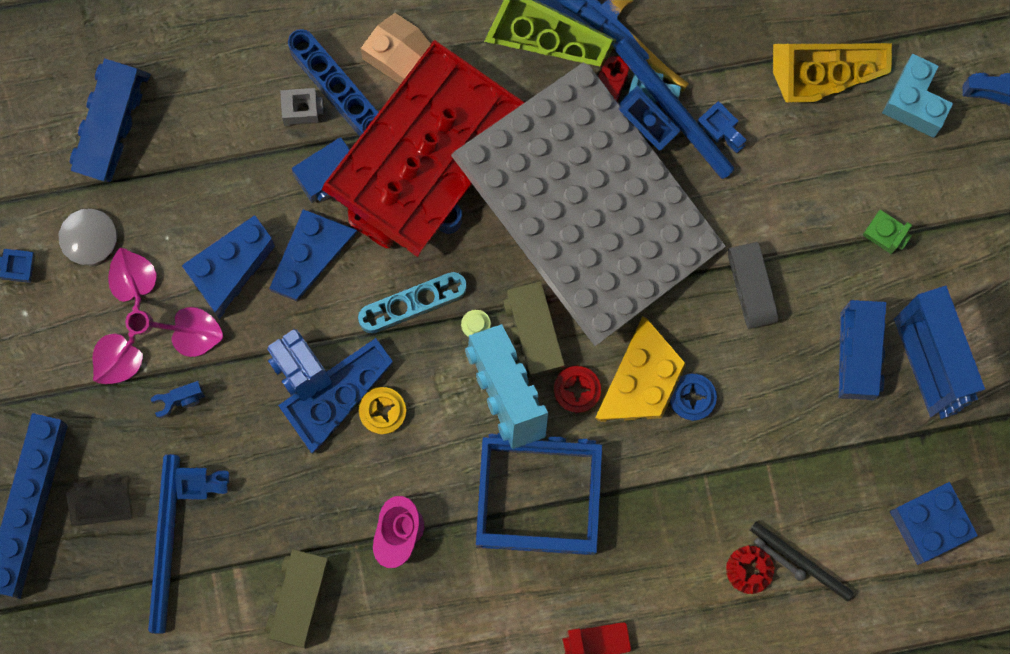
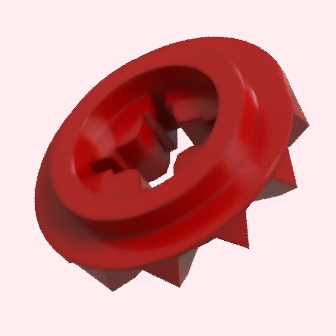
(587, 380)
(736, 573)

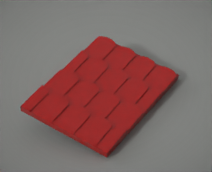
(402, 163)

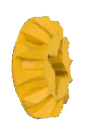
(386, 397)

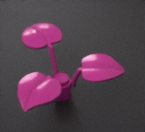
(115, 357)

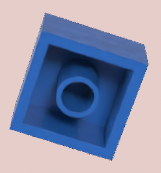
(933, 523)

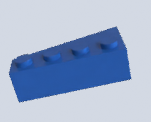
(107, 119)

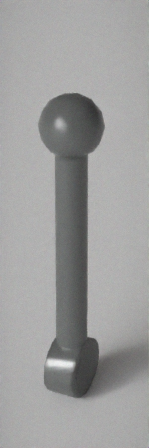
(800, 574)

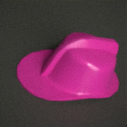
(397, 531)

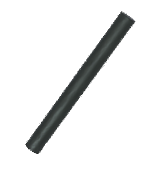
(801, 561)

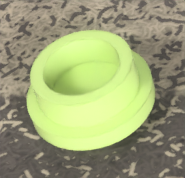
(474, 322)

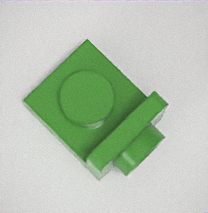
(887, 232)

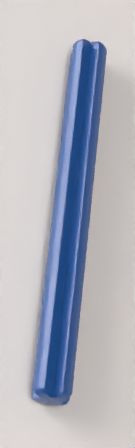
(674, 108)
(164, 545)

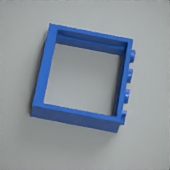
(939, 353)
(553, 446)

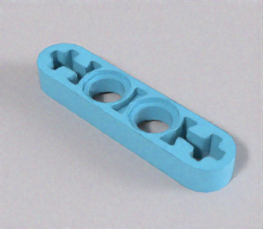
(410, 297)

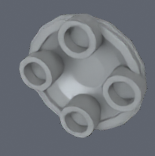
(87, 237)

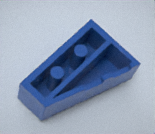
(229, 263)
(861, 350)

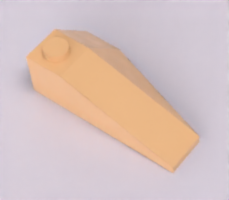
(395, 47)

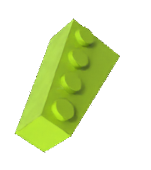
(549, 32)

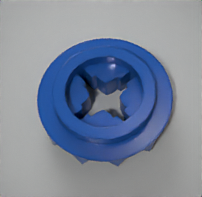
(703, 388)

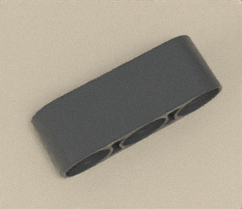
(752, 285)

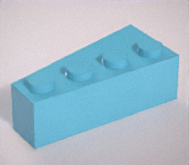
(507, 387)

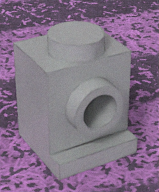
(293, 99)

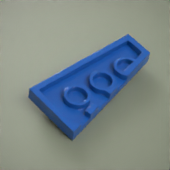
(350, 381)

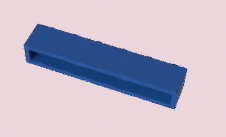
(28, 500)

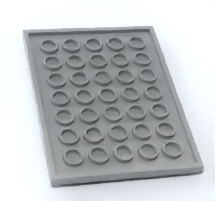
(588, 202)

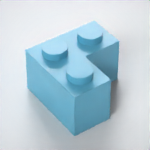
(912, 102)

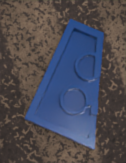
(308, 253)

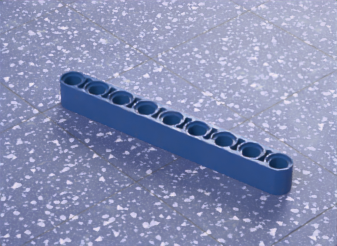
(345, 100)

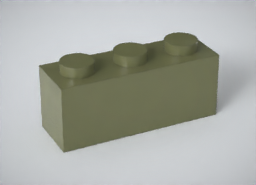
(533, 330)
(297, 598)

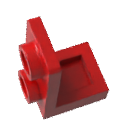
(598, 640)

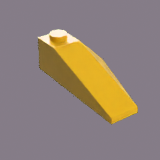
(819, 70)

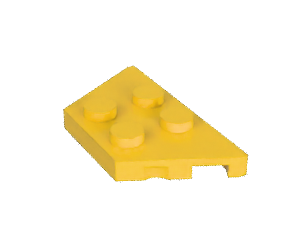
(643, 378)

